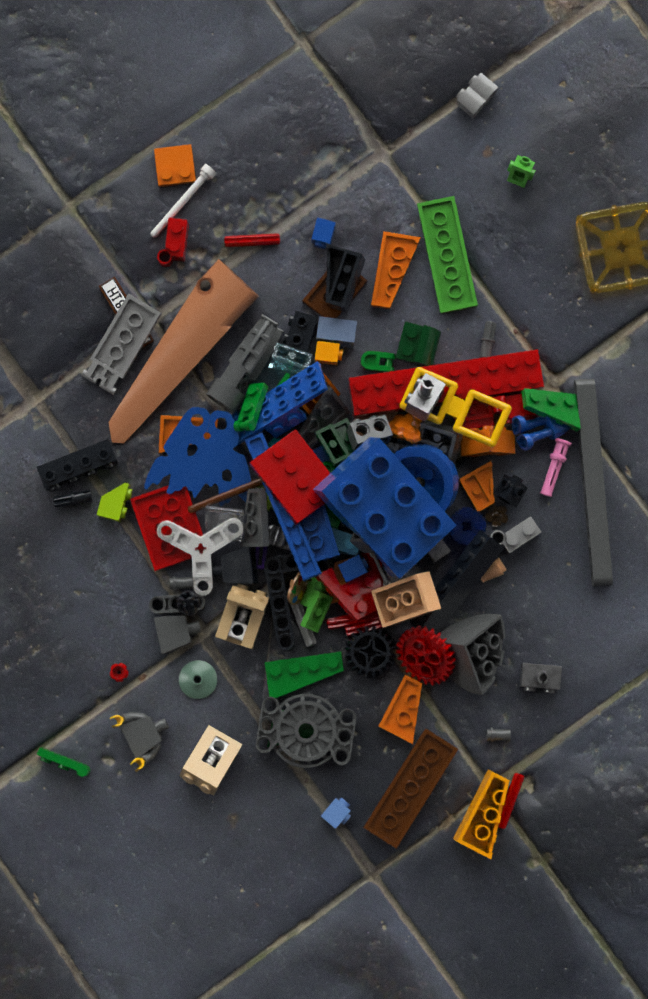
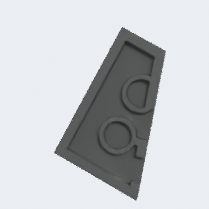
(326, 411)

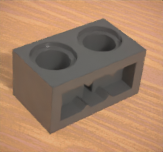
(367, 428)

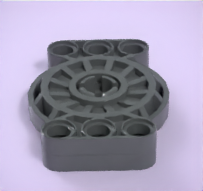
(325, 734)

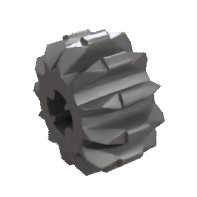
(277, 537)

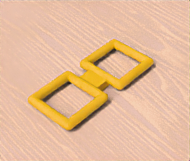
(459, 408)

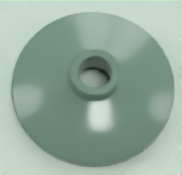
(208, 679)

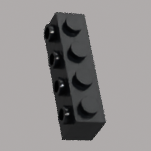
(77, 464)

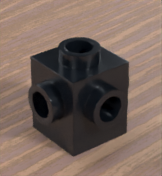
(510, 490)

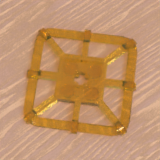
(610, 241)

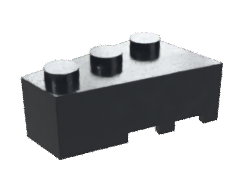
(342, 276)

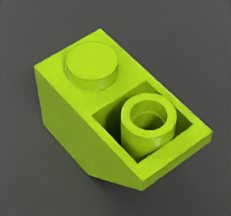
(113, 503)

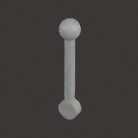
(385, 581)

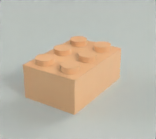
(406, 599)

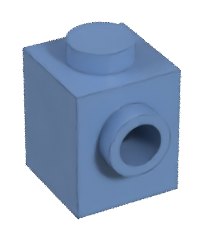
(337, 812)

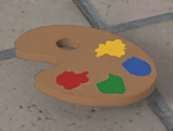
(297, 589)

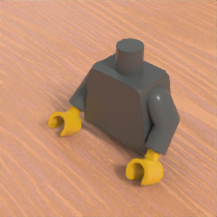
(142, 735)

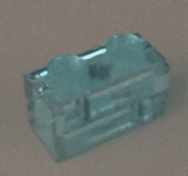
(289, 359)

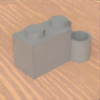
(518, 535)

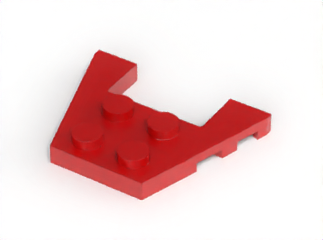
(356, 594)

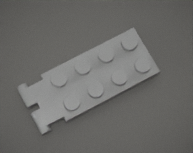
(121, 343)

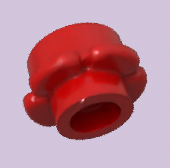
(119, 677)

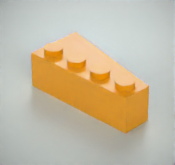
(483, 815)

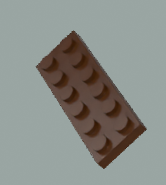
(410, 788)

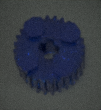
(465, 516)

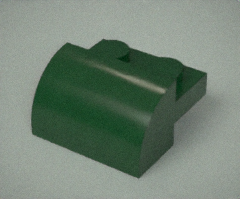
(418, 344)
(335, 441)

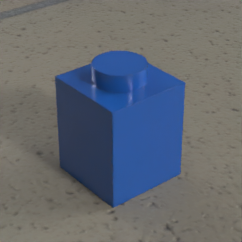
(323, 233)
(353, 568)

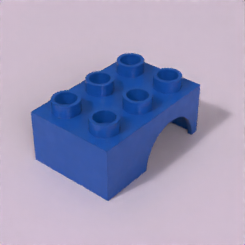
(385, 506)

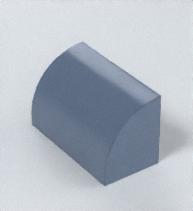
(337, 331)

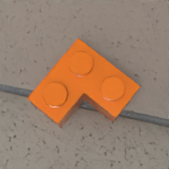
(504, 446)

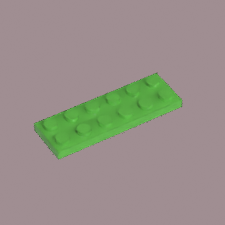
(447, 255)

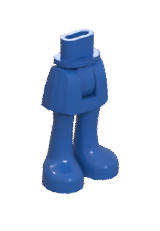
(526, 441)

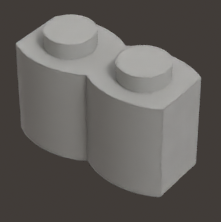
(476, 95)

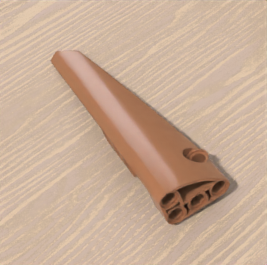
(187, 341)

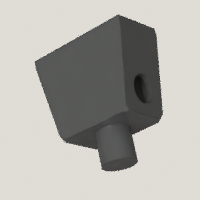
(174, 632)

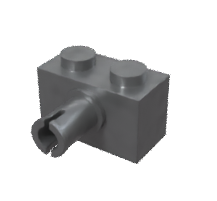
(425, 397)
(540, 676)

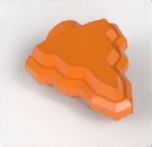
(406, 428)

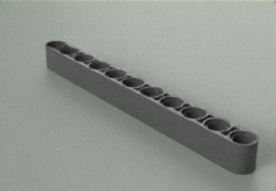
(593, 483)

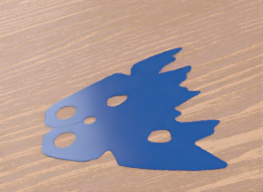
(208, 462)

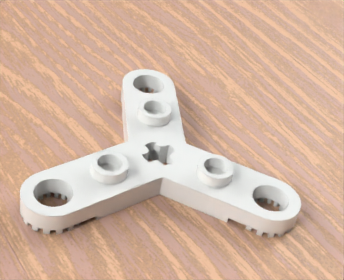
(211, 540)

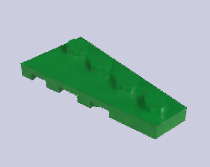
(294, 673)

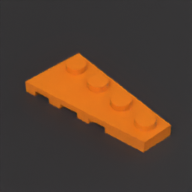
(393, 263)

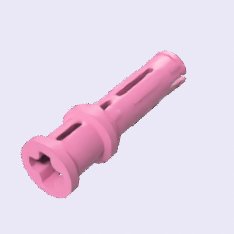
(558, 457)

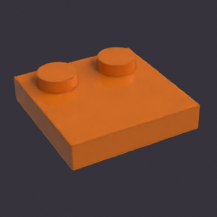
(174, 165)

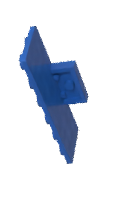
(282, 404)

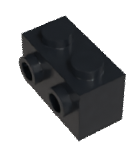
(301, 331)

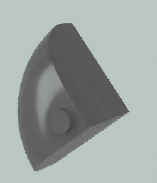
(477, 650)

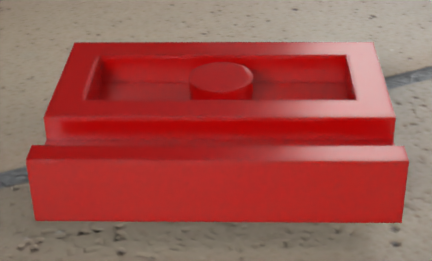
(479, 415)

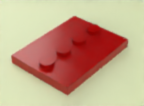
(291, 474)
(158, 507)

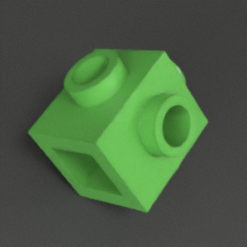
(521, 171)

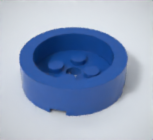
(435, 468)

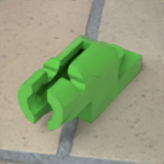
(318, 604)

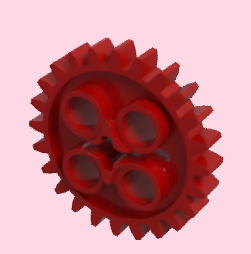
(425, 655)

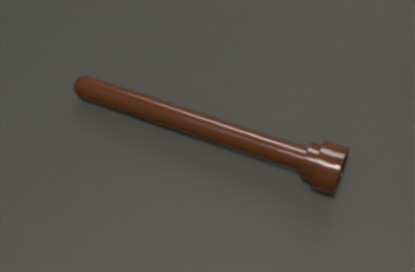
(225, 495)

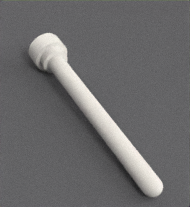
(205, 174)

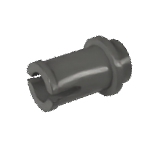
(181, 583)
(498, 734)

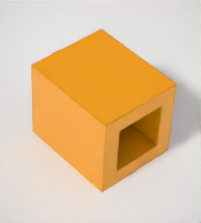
(328, 353)

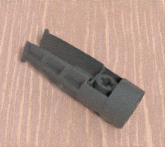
(245, 364)

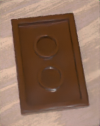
(317, 298)

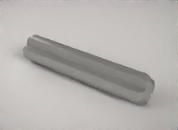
(307, 634)

